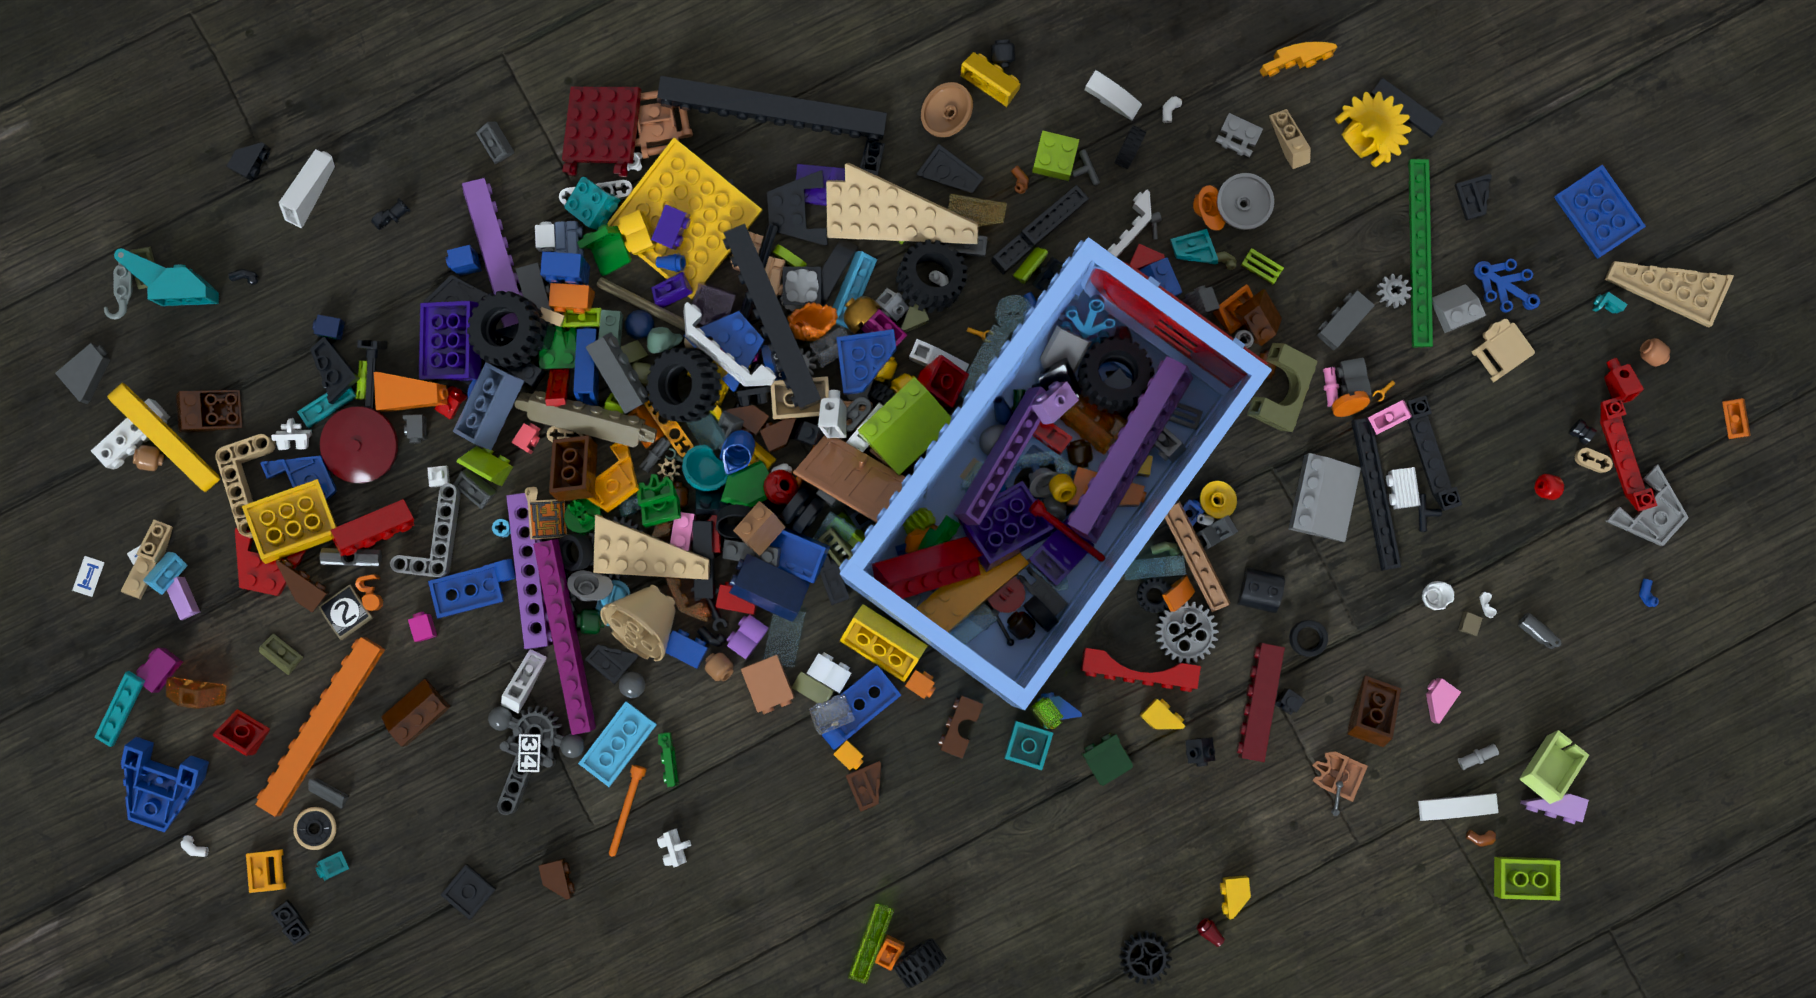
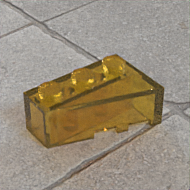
(978, 210)

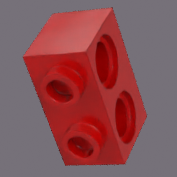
(1052, 437)

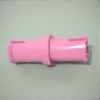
(1331, 386)

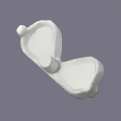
(1484, 599)

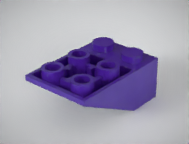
(1057, 556)

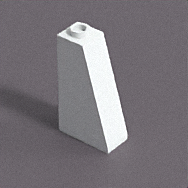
(306, 188)

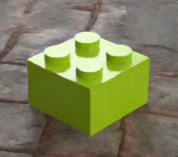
(1055, 155)

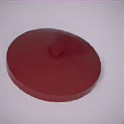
(358, 444)

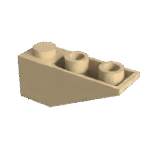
(1291, 139)

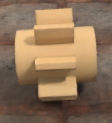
(668, 464)

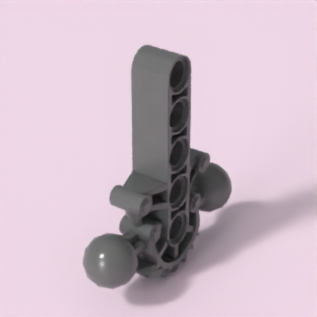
(501, 718)

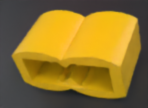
(636, 232)

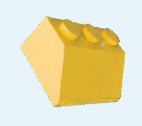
(990, 78)

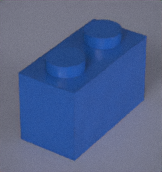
(463, 260)
(686, 649)

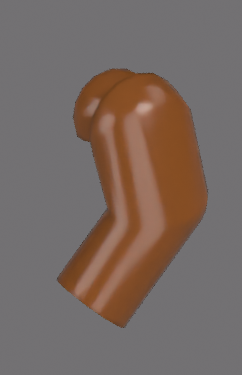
(1022, 180)
(1481, 840)

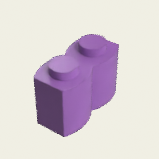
(747, 636)

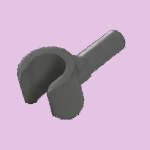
(1155, 218)

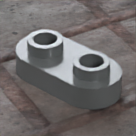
(855, 414)

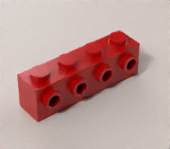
(372, 528)

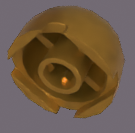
(859, 312)

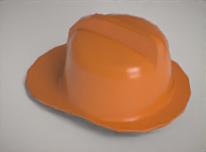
(1206, 207)

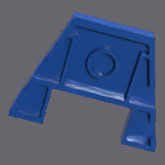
(737, 338)
(302, 471)

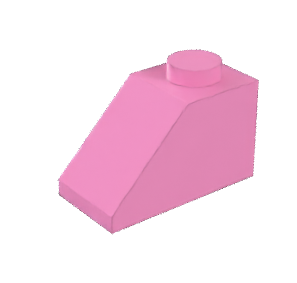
(1440, 698)

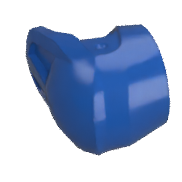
(736, 450)

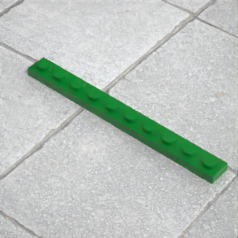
(1420, 253)

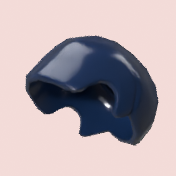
(638, 324)

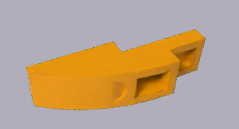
(1303, 53)

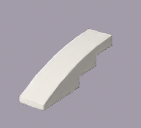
(1458, 807)

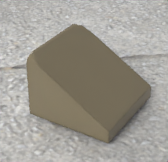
(1470, 623)

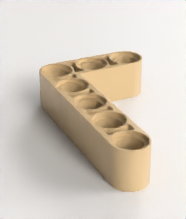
(239, 481)

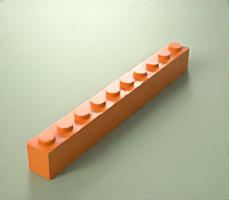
(319, 727)

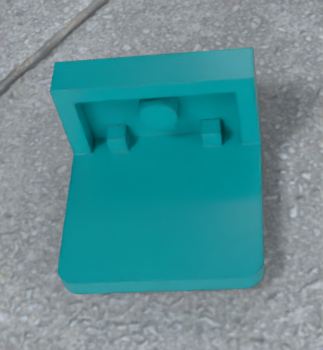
(591, 204)

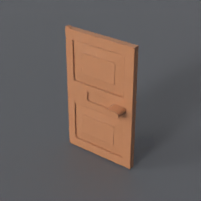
(850, 476)

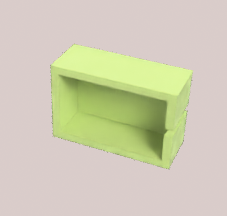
(1552, 768)

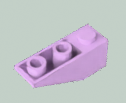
(1569, 807)

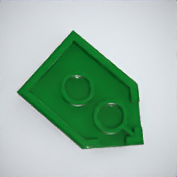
(746, 485)

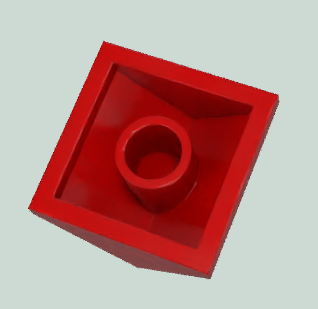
(242, 733)

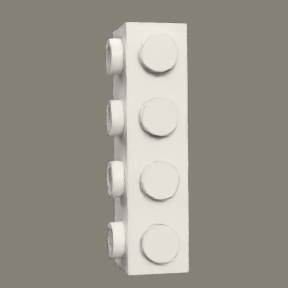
(124, 440)

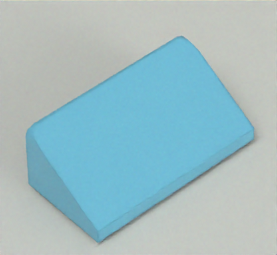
(165, 570)

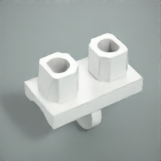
(290, 433)

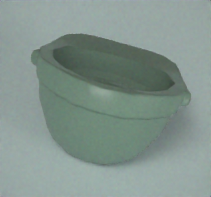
(662, 339)

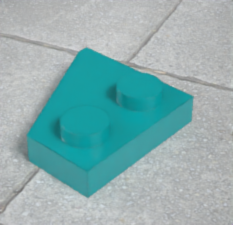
(1195, 247)

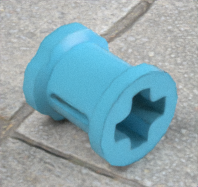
(499, 523)

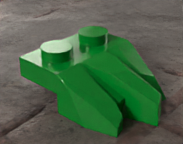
(562, 350)
(658, 501)

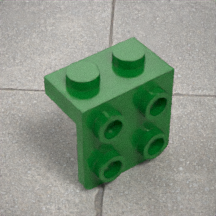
(607, 248)

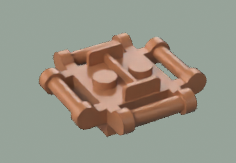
(659, 126)

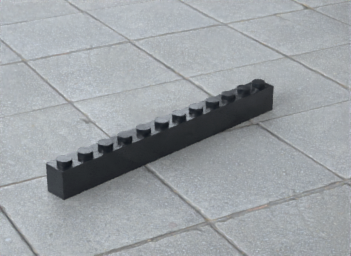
(771, 108)

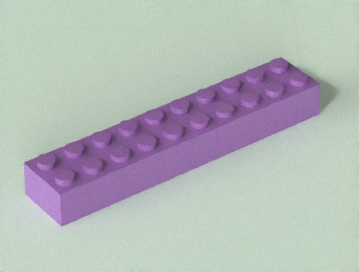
(1130, 449)

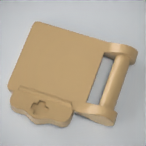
(1506, 346)

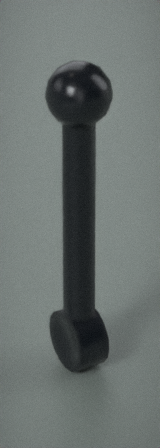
(1010, 641)

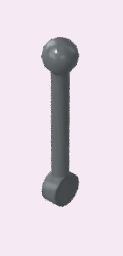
(1335, 811)

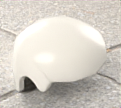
(1438, 595)

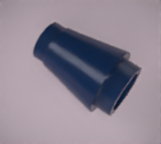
(1002, 410)

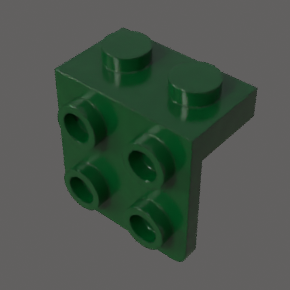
(1107, 759)

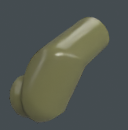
(1227, 259)
(1165, 546)

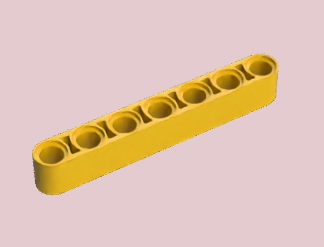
(163, 437)

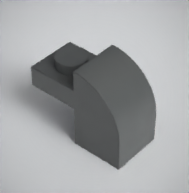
(1216, 532)

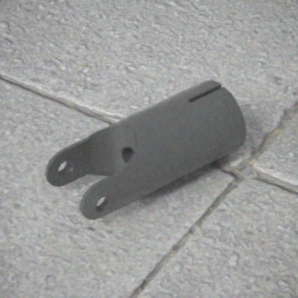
(1538, 631)

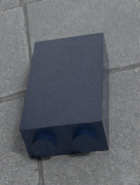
(768, 587)

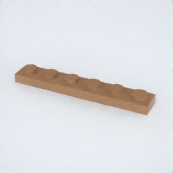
(1196, 558)

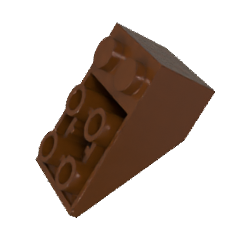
(208, 410)

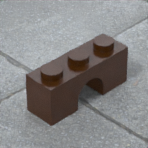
(952, 741)

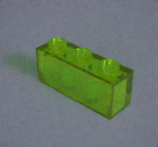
(1047, 713)

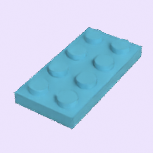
(617, 744)

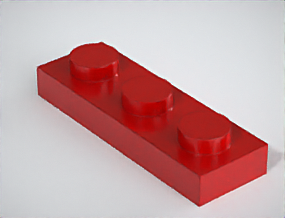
(557, 387)

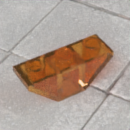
(195, 693)

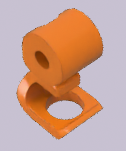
(370, 600)

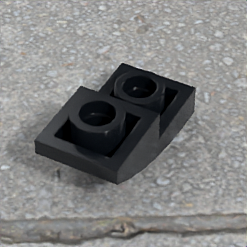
(291, 922)

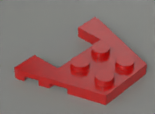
(257, 575)

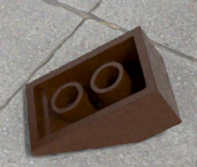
(1374, 712)

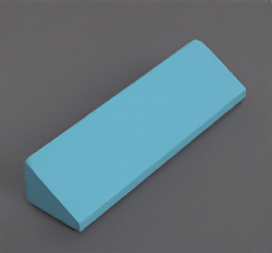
(854, 283)

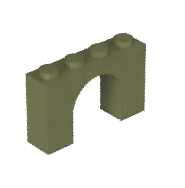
(1299, 371)

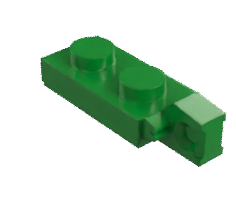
(668, 758)

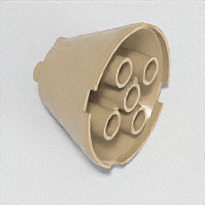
(642, 621)

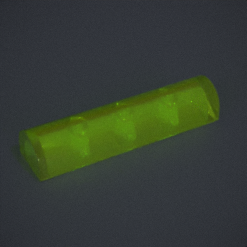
(871, 943)

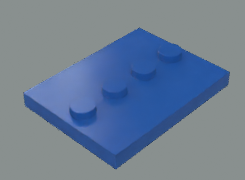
(1599, 211)

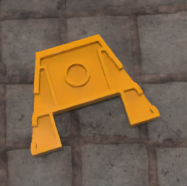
(616, 482)

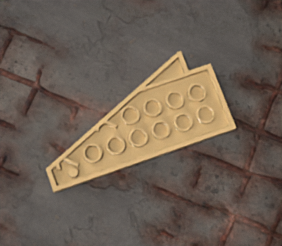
(880, 210)

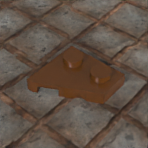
(866, 785)

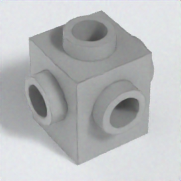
(892, 304)

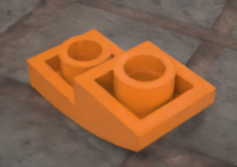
(915, 538)
(1179, 593)

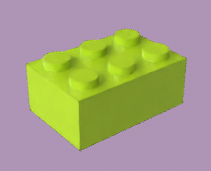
(1527, 878)

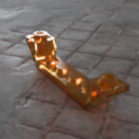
(697, 611)

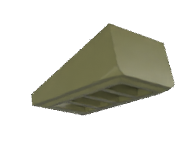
(842, 544)

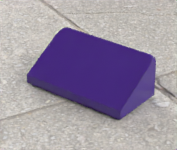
(671, 290)

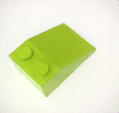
(486, 465)

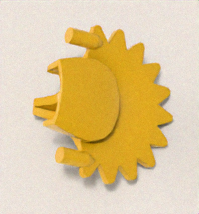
(1374, 127)

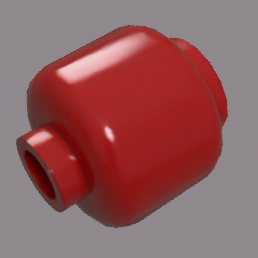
(1549, 486)

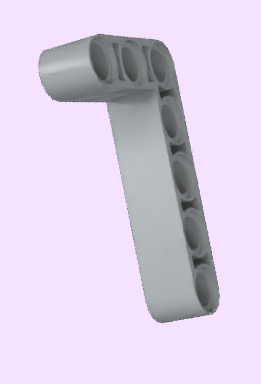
(438, 539)

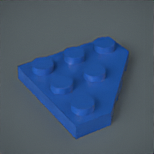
(863, 358)

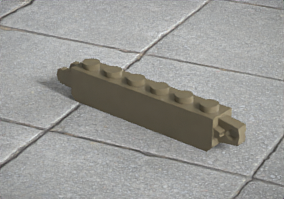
(587, 419)

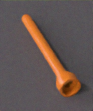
(637, 773)

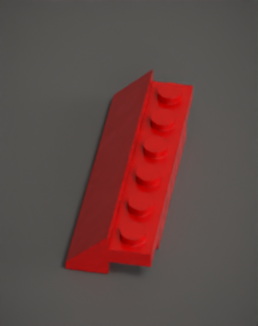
(928, 567)

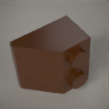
(1259, 317)

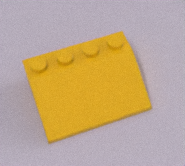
(290, 521)

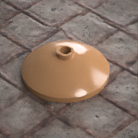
(941, 104)

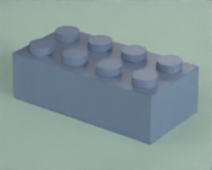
(488, 406)

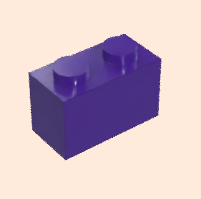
(671, 227)

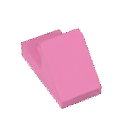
(1390, 417)

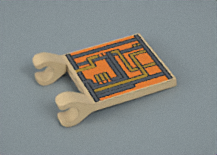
(545, 516)

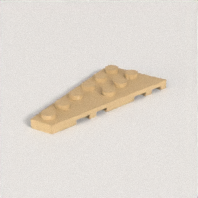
(1679, 290)
(636, 553)

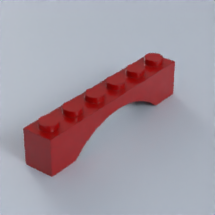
(1180, 675)

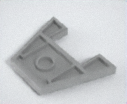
(1658, 522)

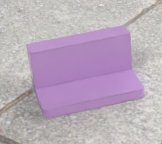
(182, 598)

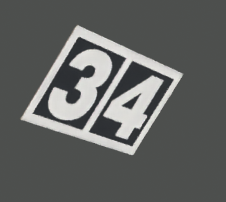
(529, 753)

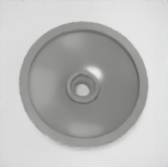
(1247, 189)

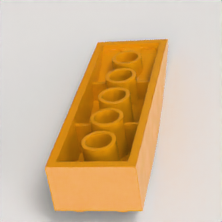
(958, 600)

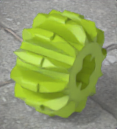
(919, 519)

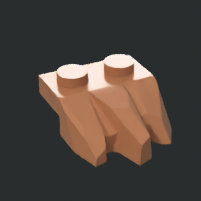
(1340, 769)

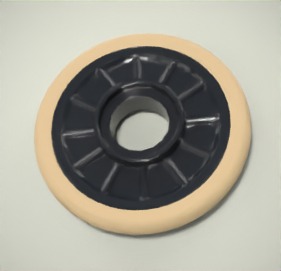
(323, 819)

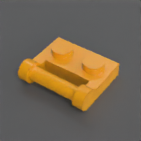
(259, 871)

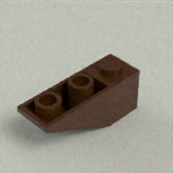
(302, 588)

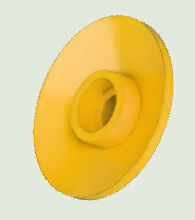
(1226, 499)

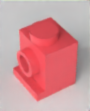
(527, 437)

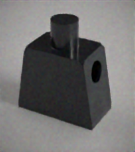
(1058, 372)

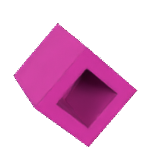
(422, 627)

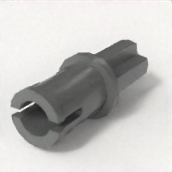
(655, 454)

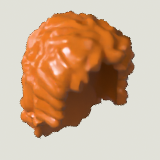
(812, 321)

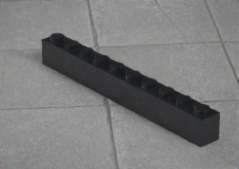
(772, 316)

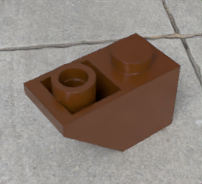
(752, 418)
(778, 434)
(556, 878)

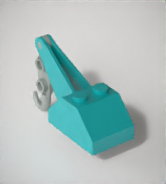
(165, 285)

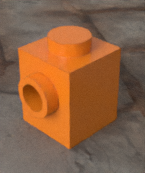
(921, 684)

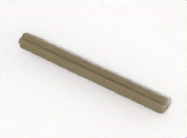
(642, 303)

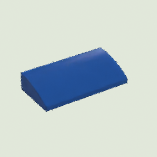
(800, 554)

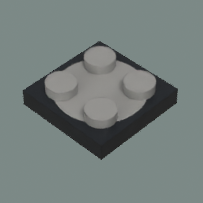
(801, 285)

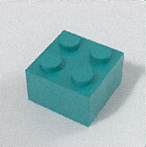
(1028, 745)

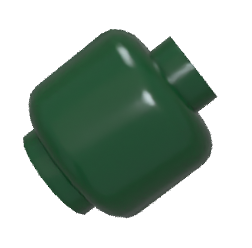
(589, 621)

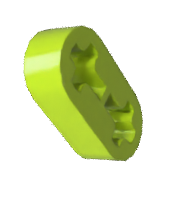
(789, 257)

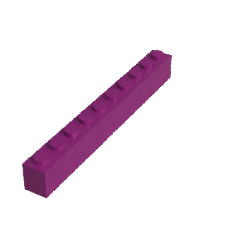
(564, 636)

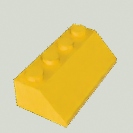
(883, 643)

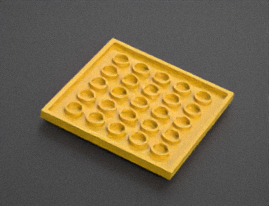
(697, 189)

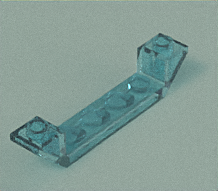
(1025, 461)

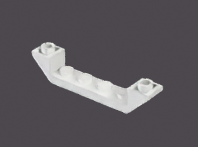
(1143, 207)
(760, 377)

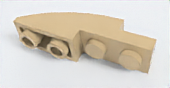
(149, 554)

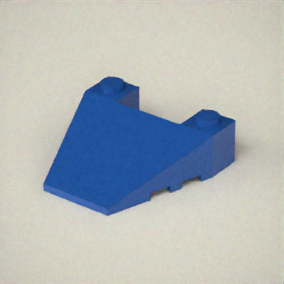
(157, 790)

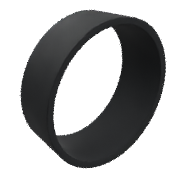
(731, 510)

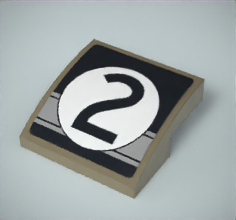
(345, 612)

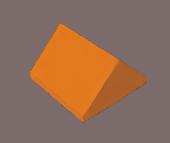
(1225, 312)

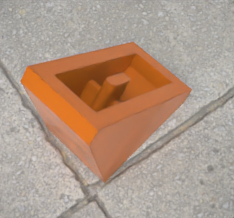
(889, 952)

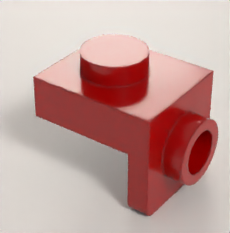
(454, 399)

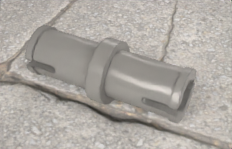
(1478, 756)

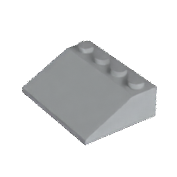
(1324, 497)

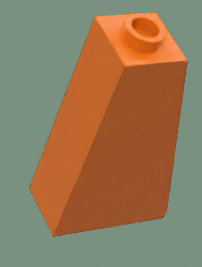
(405, 393)
(1132, 498)

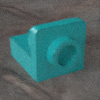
(1611, 303)
(331, 866)

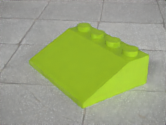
(905, 426)

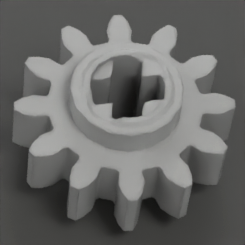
(1399, 296)

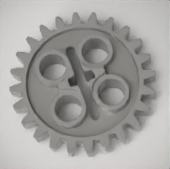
(1195, 647)

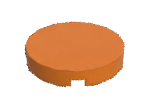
(1348, 405)

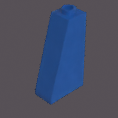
(586, 372)

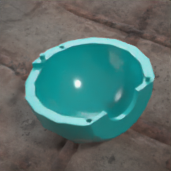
(703, 469)

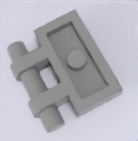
(1240, 130)

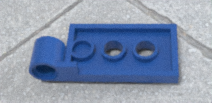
(487, 585)
(872, 707)

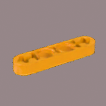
(667, 427)

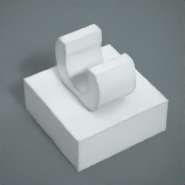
(438, 476)

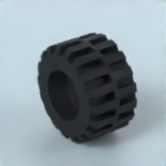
(919, 962)

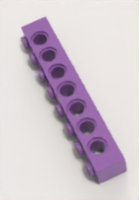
(526, 600)

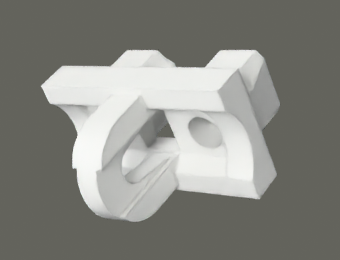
(675, 847)

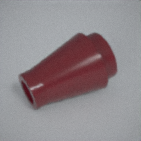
(1209, 931)

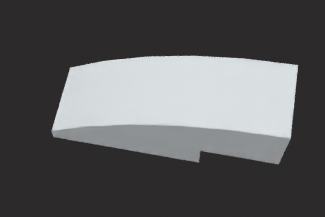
(1113, 95)

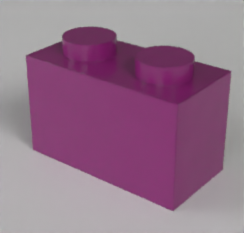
(157, 669)

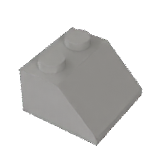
(1457, 308)

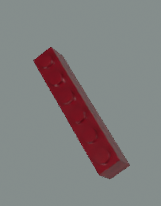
(1261, 702)

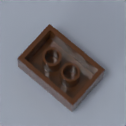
(573, 468)

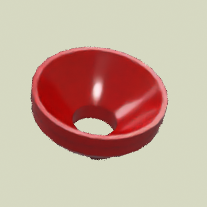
(773, 490)

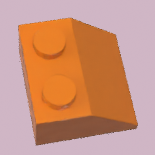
(571, 297)

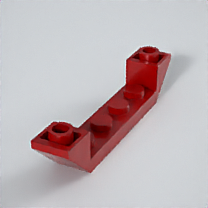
(1623, 455)

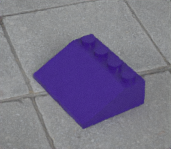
(445, 342)
(1007, 527)

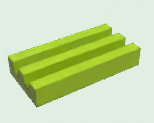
(1266, 260)

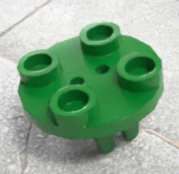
(586, 521)

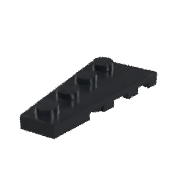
(710, 502)

